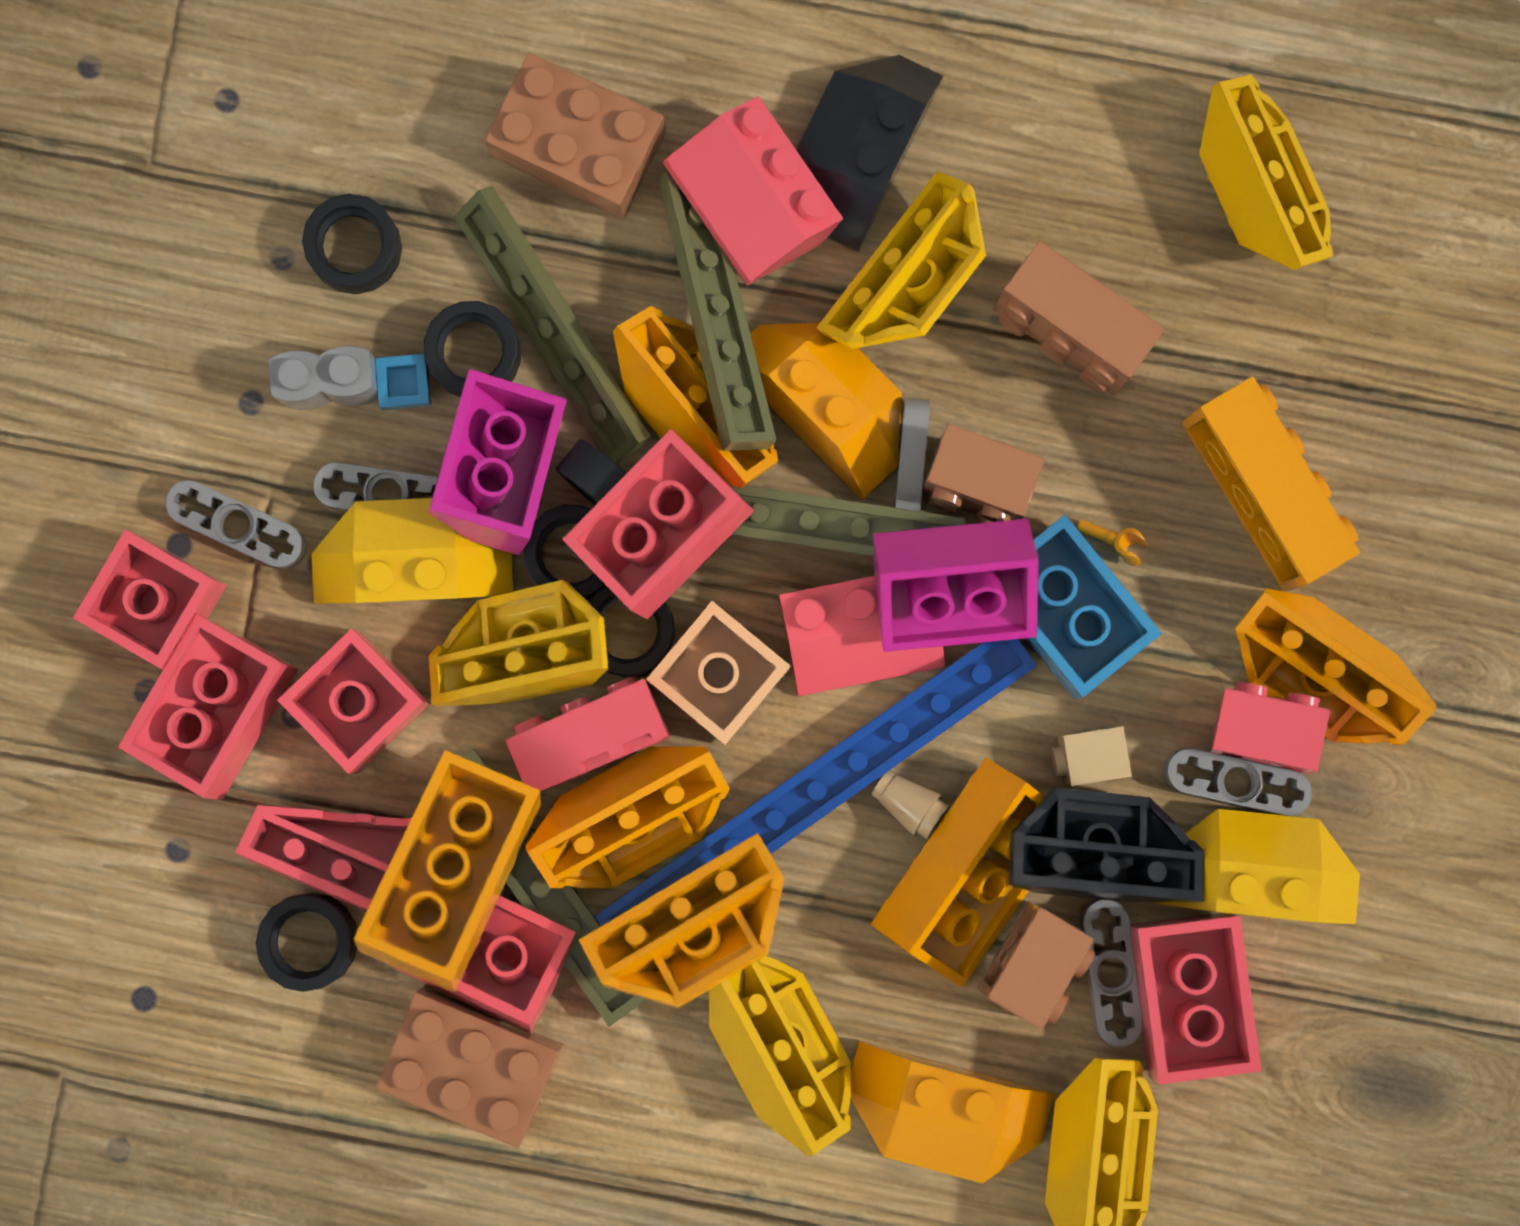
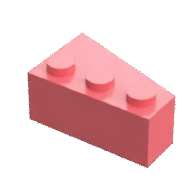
(587, 735)
(324, 850)

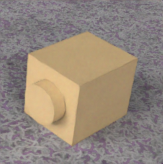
(1091, 756)

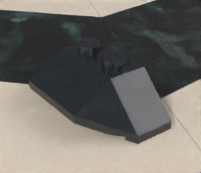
(864, 135)
(1105, 850)

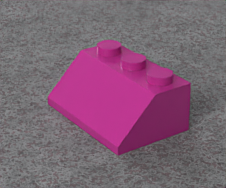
(497, 461)
(956, 584)

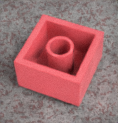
(147, 598)
(354, 701)
(1270, 729)

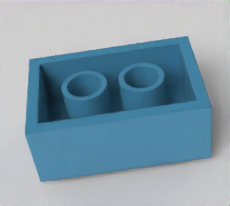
(1083, 612)

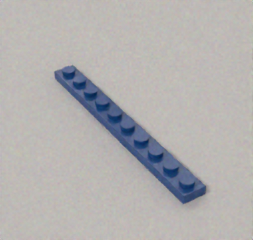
(851, 763)

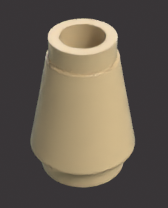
(911, 804)

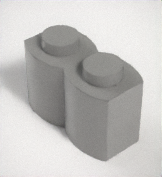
(312, 381)

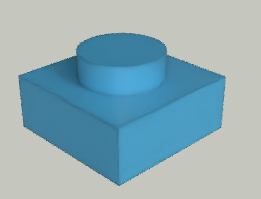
(403, 382)

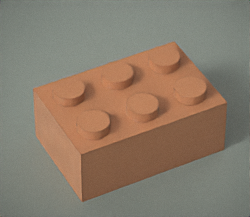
(575, 135)
(1077, 320)
(469, 1067)

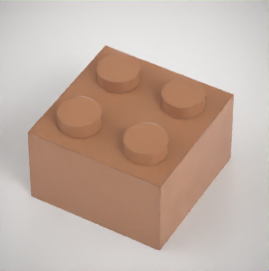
(980, 476)
(1037, 966)

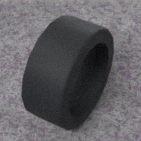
(332, 211)
(457, 315)
(590, 471)
(533, 550)
(662, 645)
(268, 947)

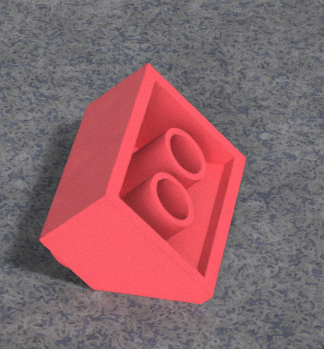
(753, 191)
(658, 525)
(838, 638)
(208, 708)
(513, 965)

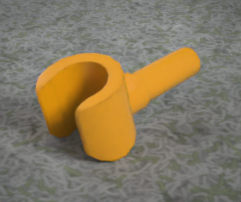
(1119, 541)

